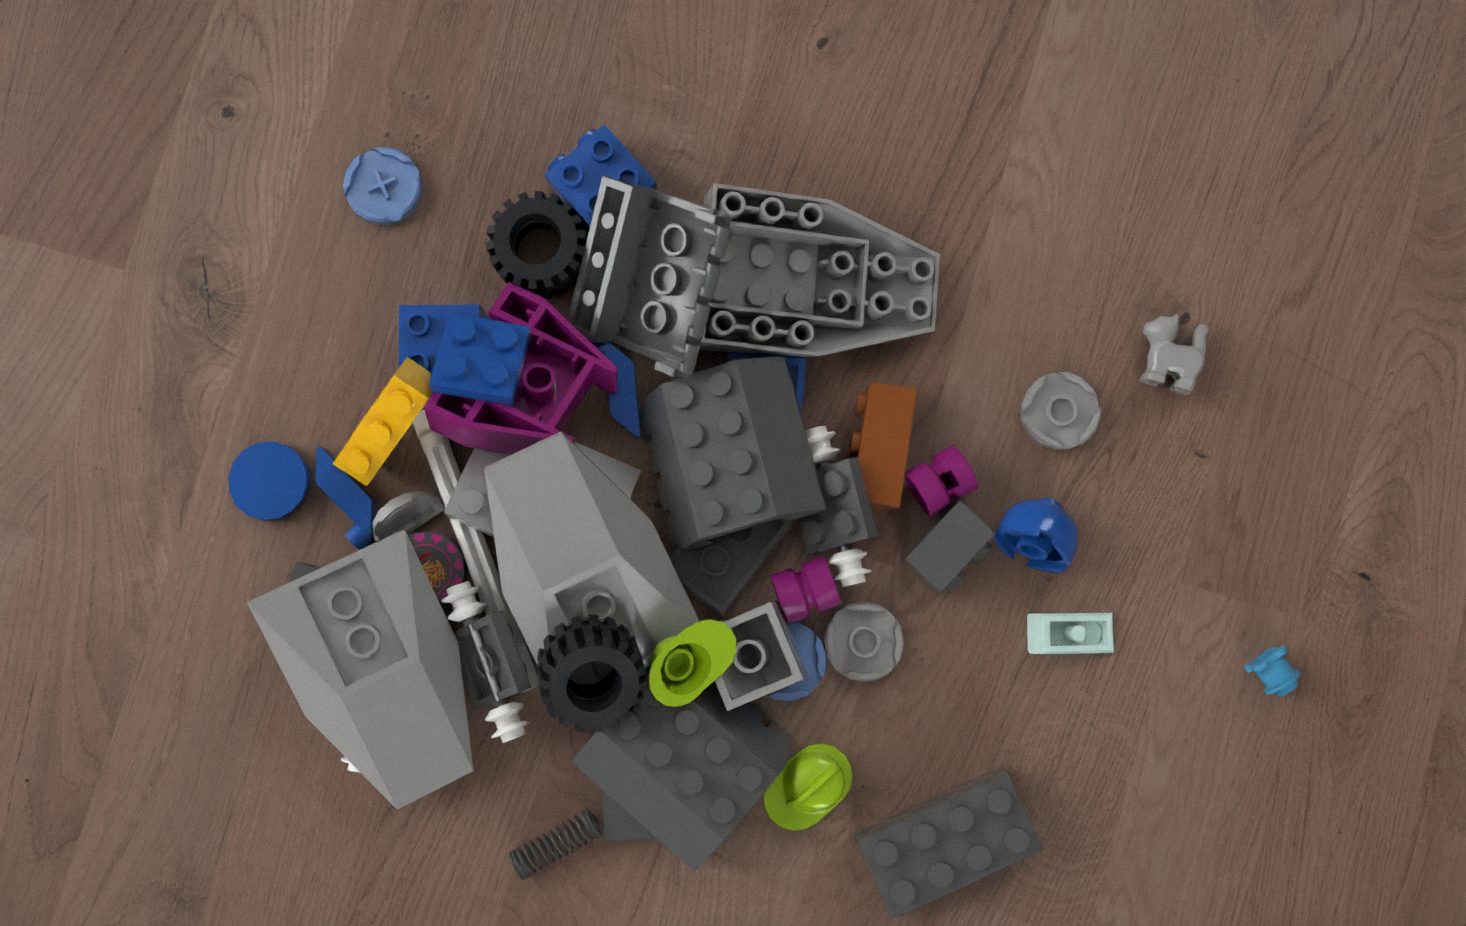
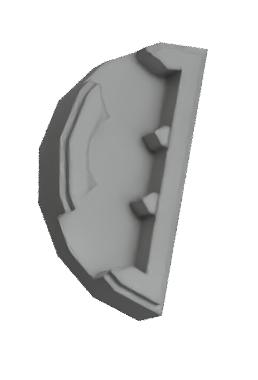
(406, 513)

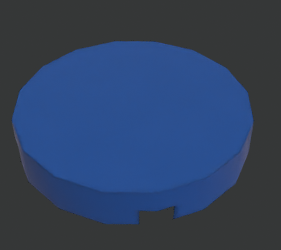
(269, 481)

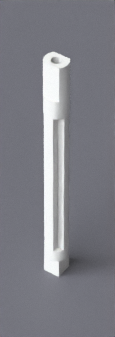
(470, 540)

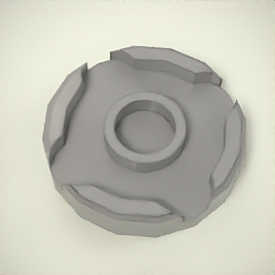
(1060, 411)
(863, 641)

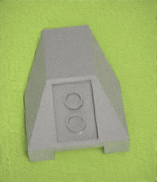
(814, 278)
(579, 549)
(375, 667)

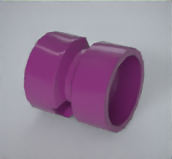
(928, 486)
(805, 589)

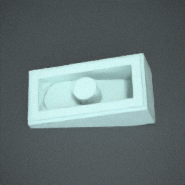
(1070, 633)

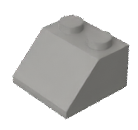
(764, 657)

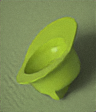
(690, 661)
(808, 787)

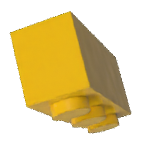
(385, 422)

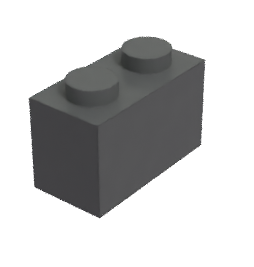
(949, 548)

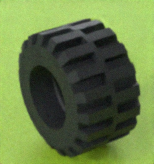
(531, 215)
(598, 702)

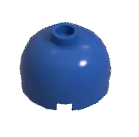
(1039, 532)

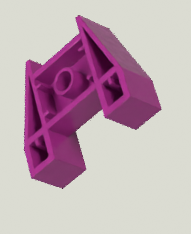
(552, 383)

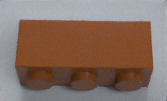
(883, 440)

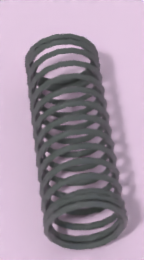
(519, 861)

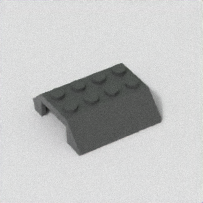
(649, 273)
(730, 450)
(687, 768)

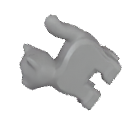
(1168, 358)

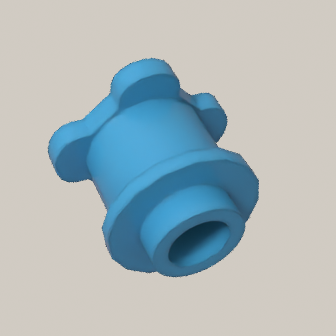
(1275, 671)

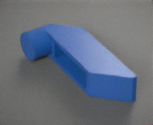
(625, 404)
(349, 496)

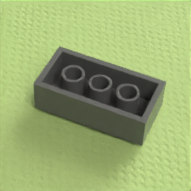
(948, 842)

